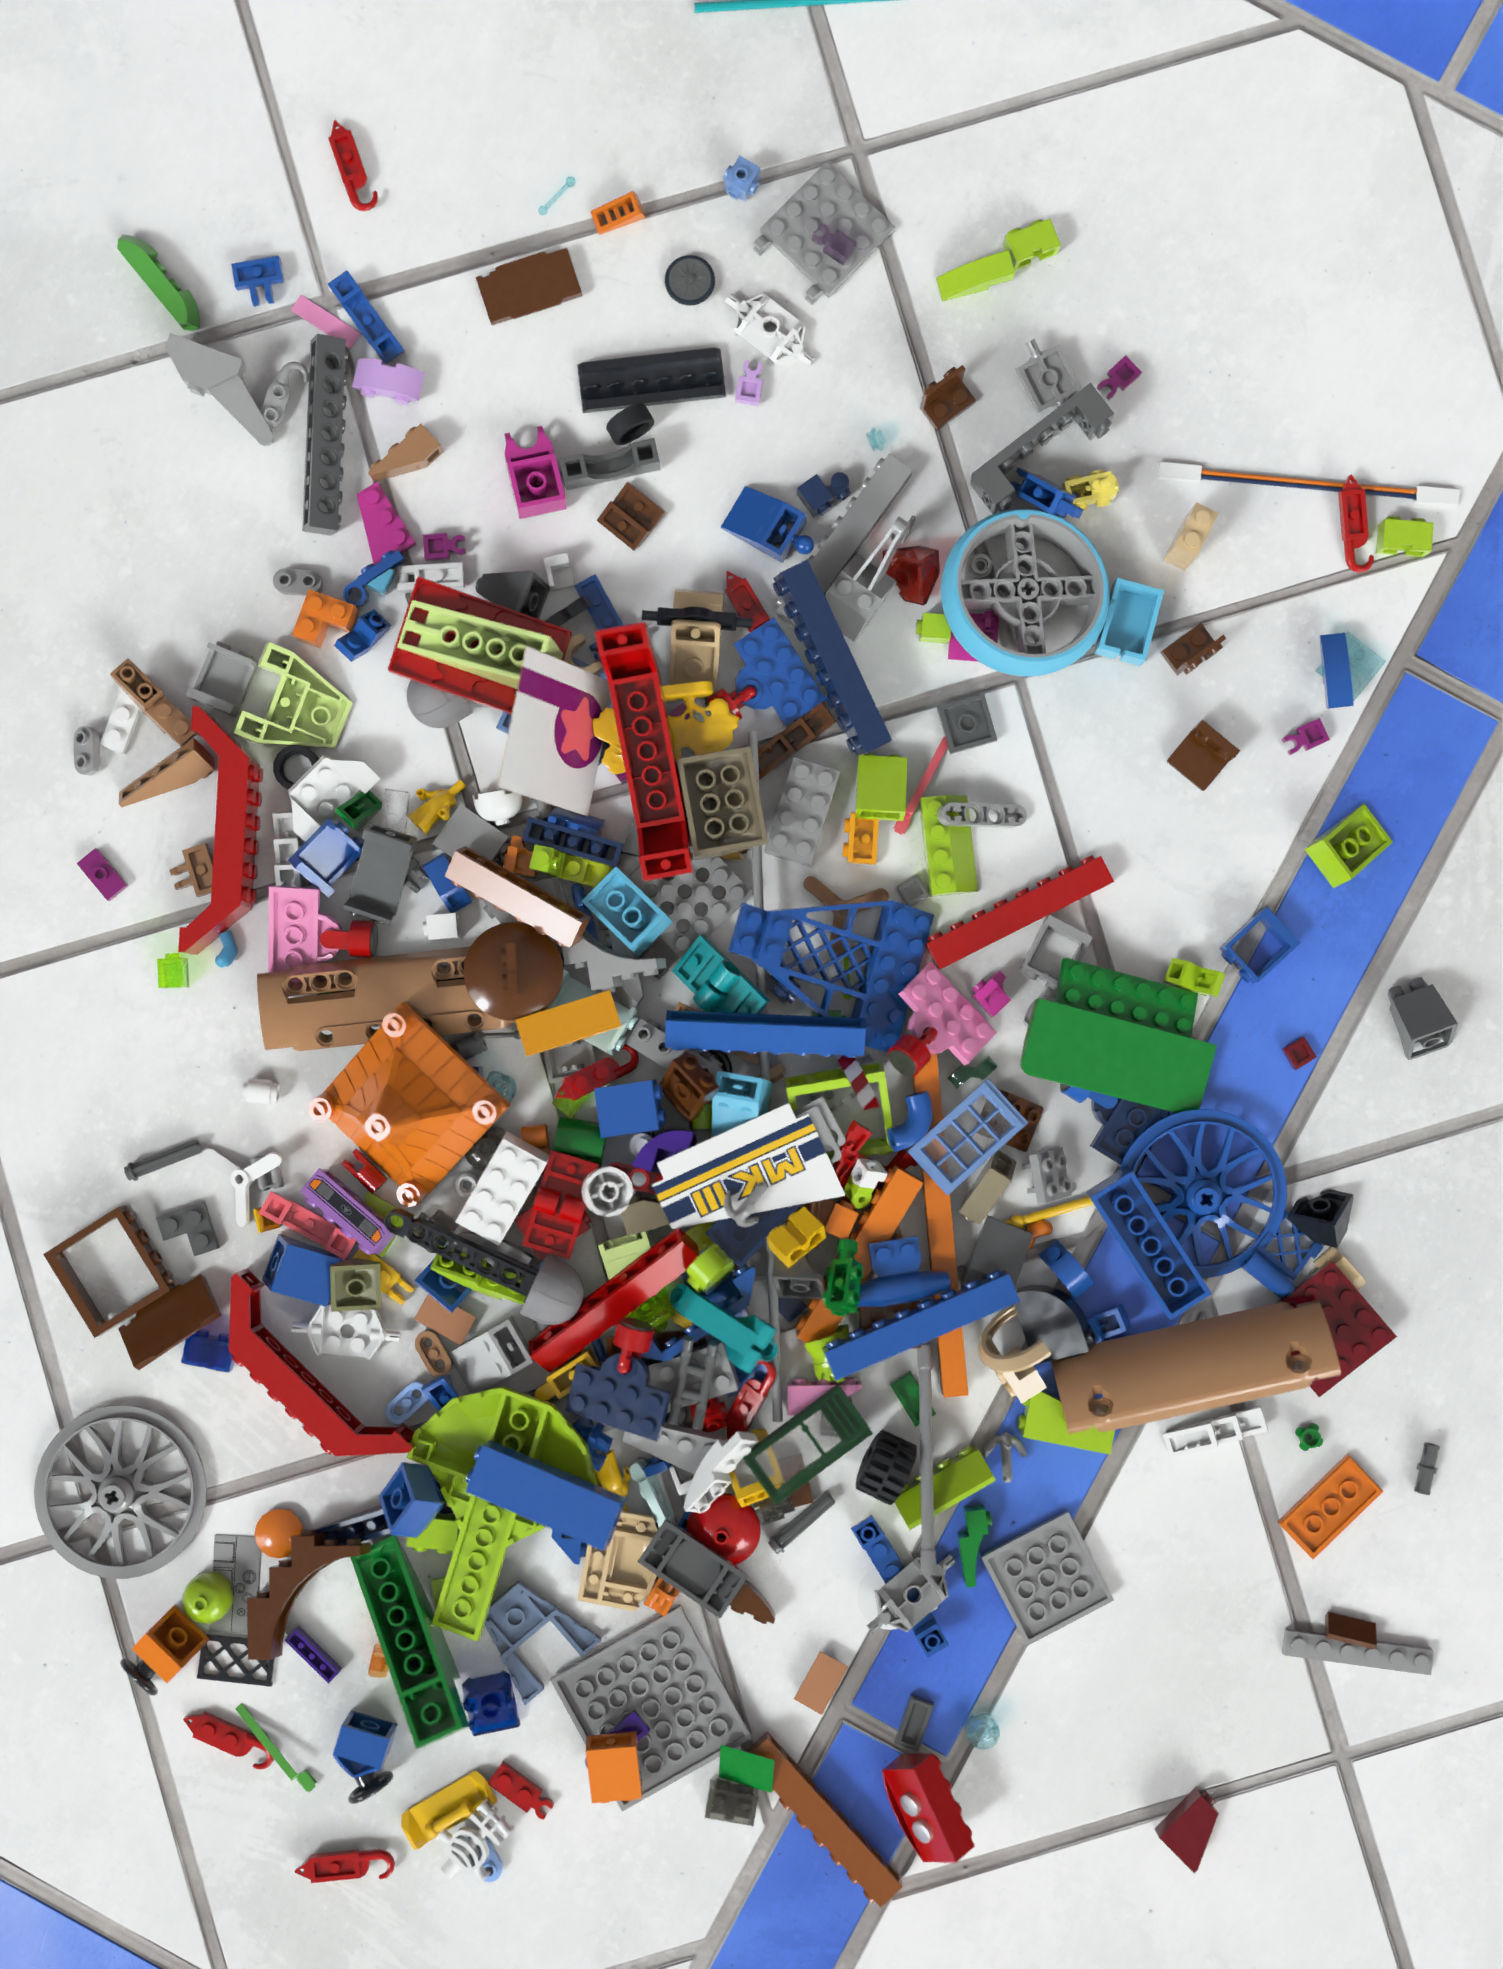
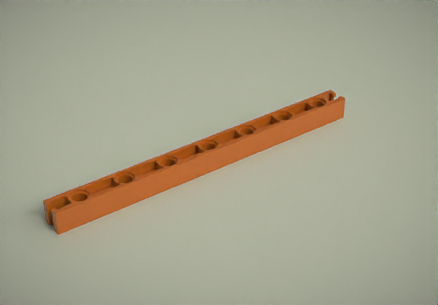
(941, 1245)

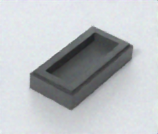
(914, 1722)

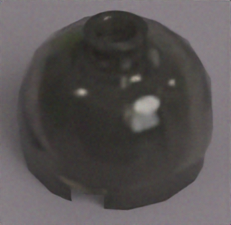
(485, 1147)

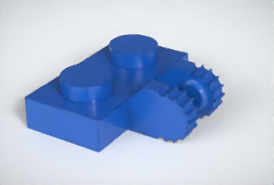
(258, 274)

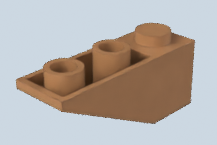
(411, 454)

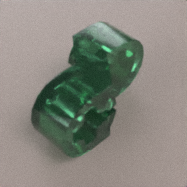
(980, 1071)

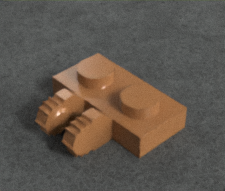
(200, 868)

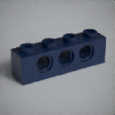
(573, 842)

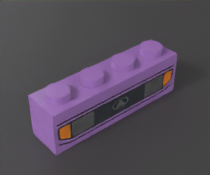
(348, 1211)

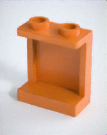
(613, 1767)

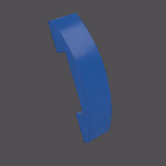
(365, 317)

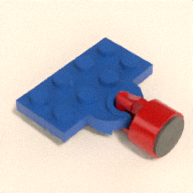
(771, 676)

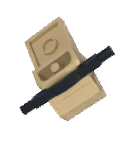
(696, 634)

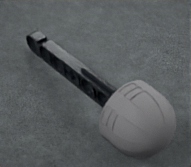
(444, 709)
(551, 1292)

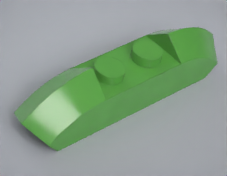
(177, 302)

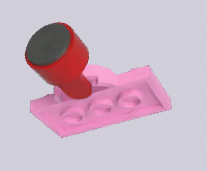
(306, 936)
(939, 1022)

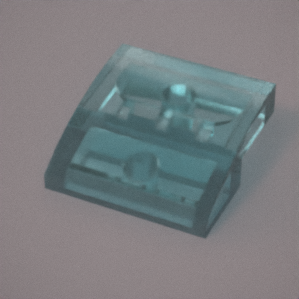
(1363, 664)

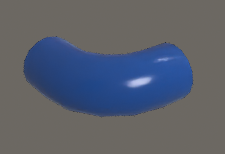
(915, 1125)

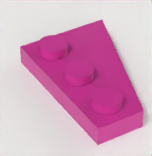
(382, 524)

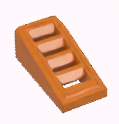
(629, 218)

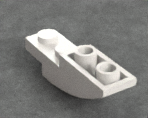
(713, 1472)

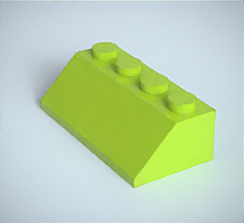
(947, 849)
(951, 1483)

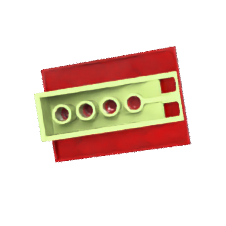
(469, 644)

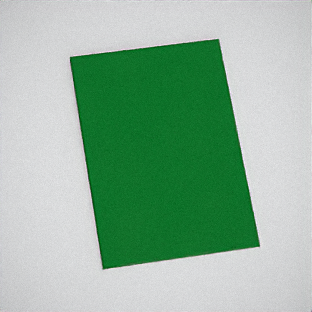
(746, 1768)

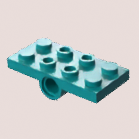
(717, 981)

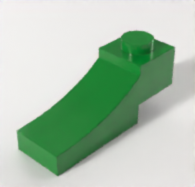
(977, 1525)

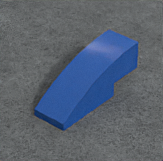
(1336, 670)
(1109, 1322)

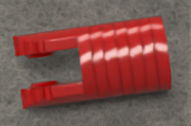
(369, 1175)

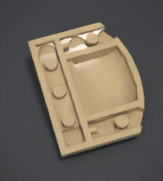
(614, 1574)

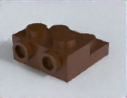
(688, 1085)

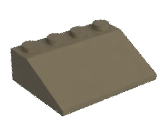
(722, 802)

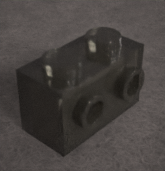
(731, 1802)

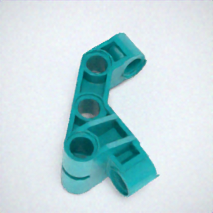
(745, 1337)

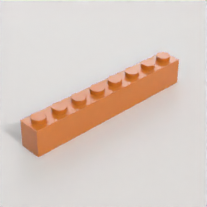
(874, 1225)

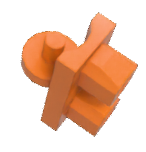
(661, 1597)

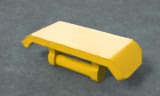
(445, 1808)

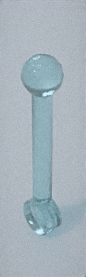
(570, 182)

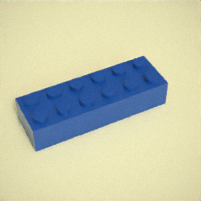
(1148, 1242)

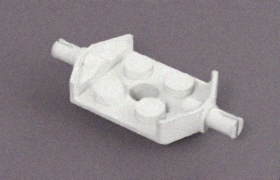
(780, 345)
(327, 1335)

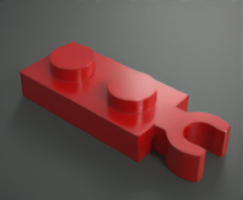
(519, 1789)

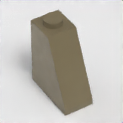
(988, 1187)

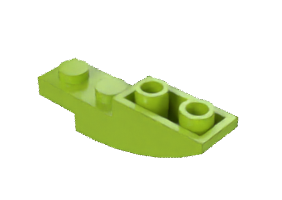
(467, 1278)

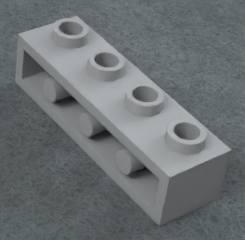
(651, 1042)

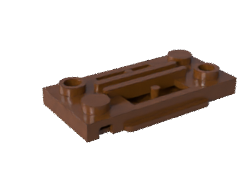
(529, 285)
(169, 1321)

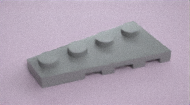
(677, 1445)

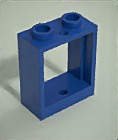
(1277, 929)

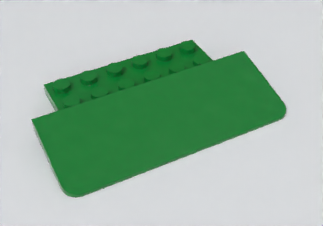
(1119, 1038)

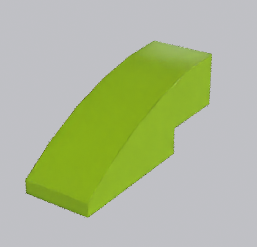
(976, 276)

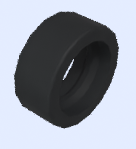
(630, 424)
(283, 755)

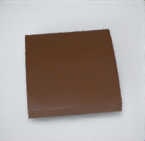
(631, 516)

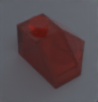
(915, 572)

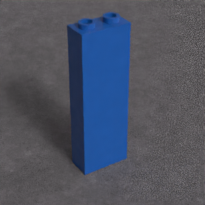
(545, 1494)

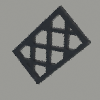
(222, 1676)

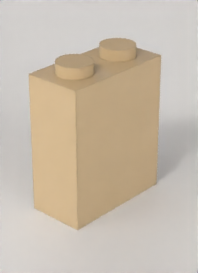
(1190, 536)

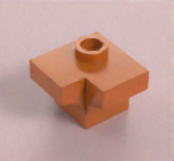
(518, 858)

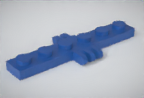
(601, 608)

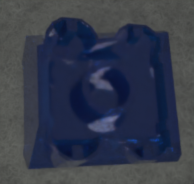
(490, 1703)

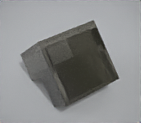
(657, 950)

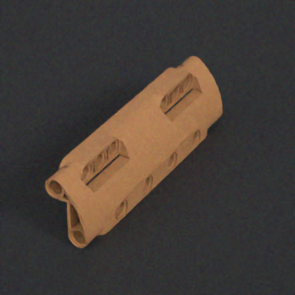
(379, 989)

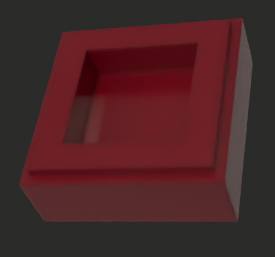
(1299, 1053)

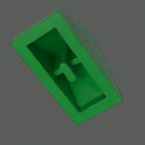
(359, 809)

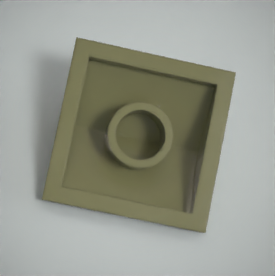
(355, 1285)

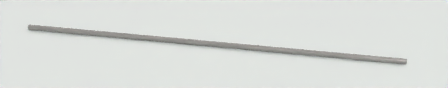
(765, 1074)

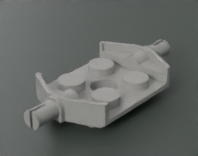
(892, 1597)

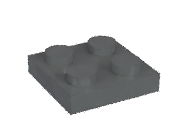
(967, 724)

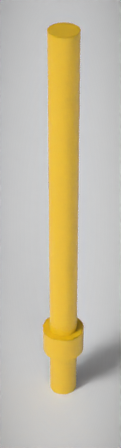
(1020, 1221)

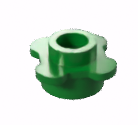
(1315, 1441)

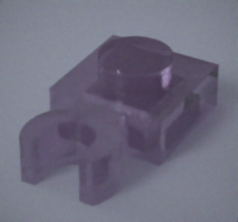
(837, 245)

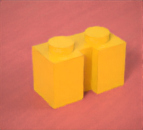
(796, 1237)

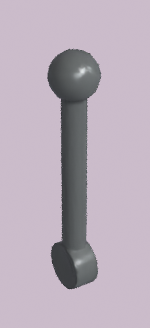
(479, 1035)

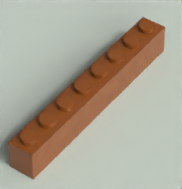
(828, 1824)

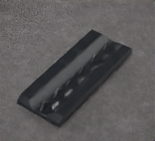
(651, 379)

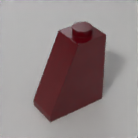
(1189, 1827)

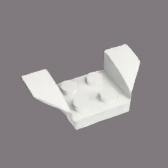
(324, 789)

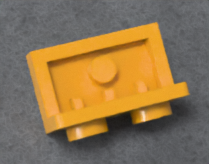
(861, 840)

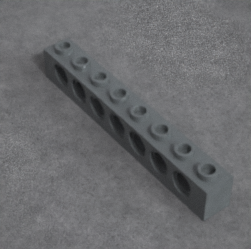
(321, 349)

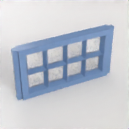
(967, 1137)

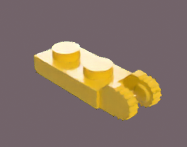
(389, 1277)

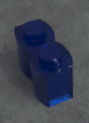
(208, 1351)

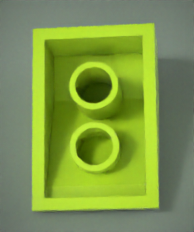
(1348, 846)

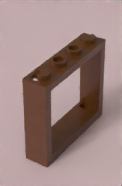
(75, 1288)

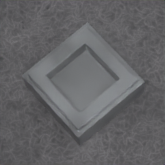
(913, 891)

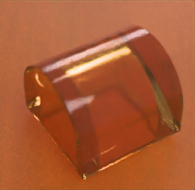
(378, 1666)

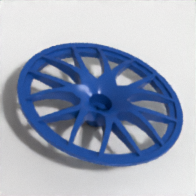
(1212, 1181)

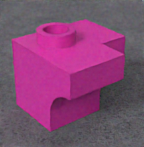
(991, 994)

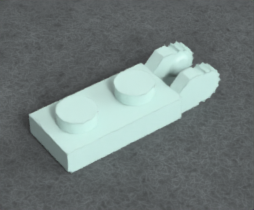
(652, 1492)

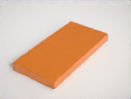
(1330, 1506)

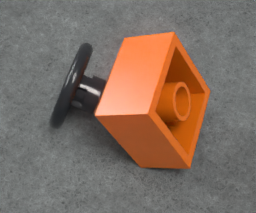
(164, 1649)

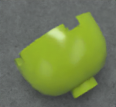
(207, 1597)

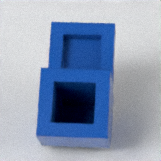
(1066, 1269)

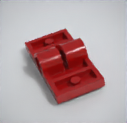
(558, 1205)

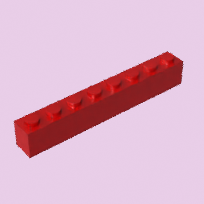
(1018, 913)
(615, 1300)

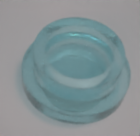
(876, 439)

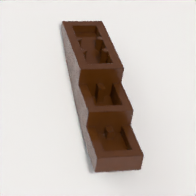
(794, 739)

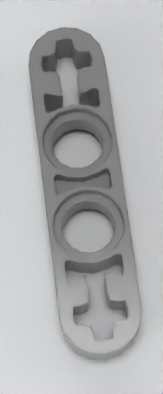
(982, 818)

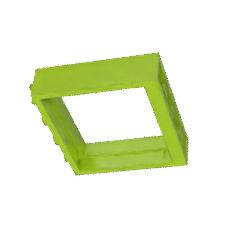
(837, 1079)

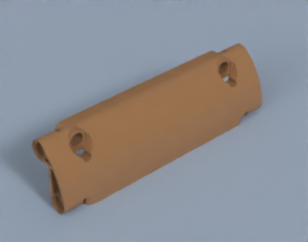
(1196, 1366)

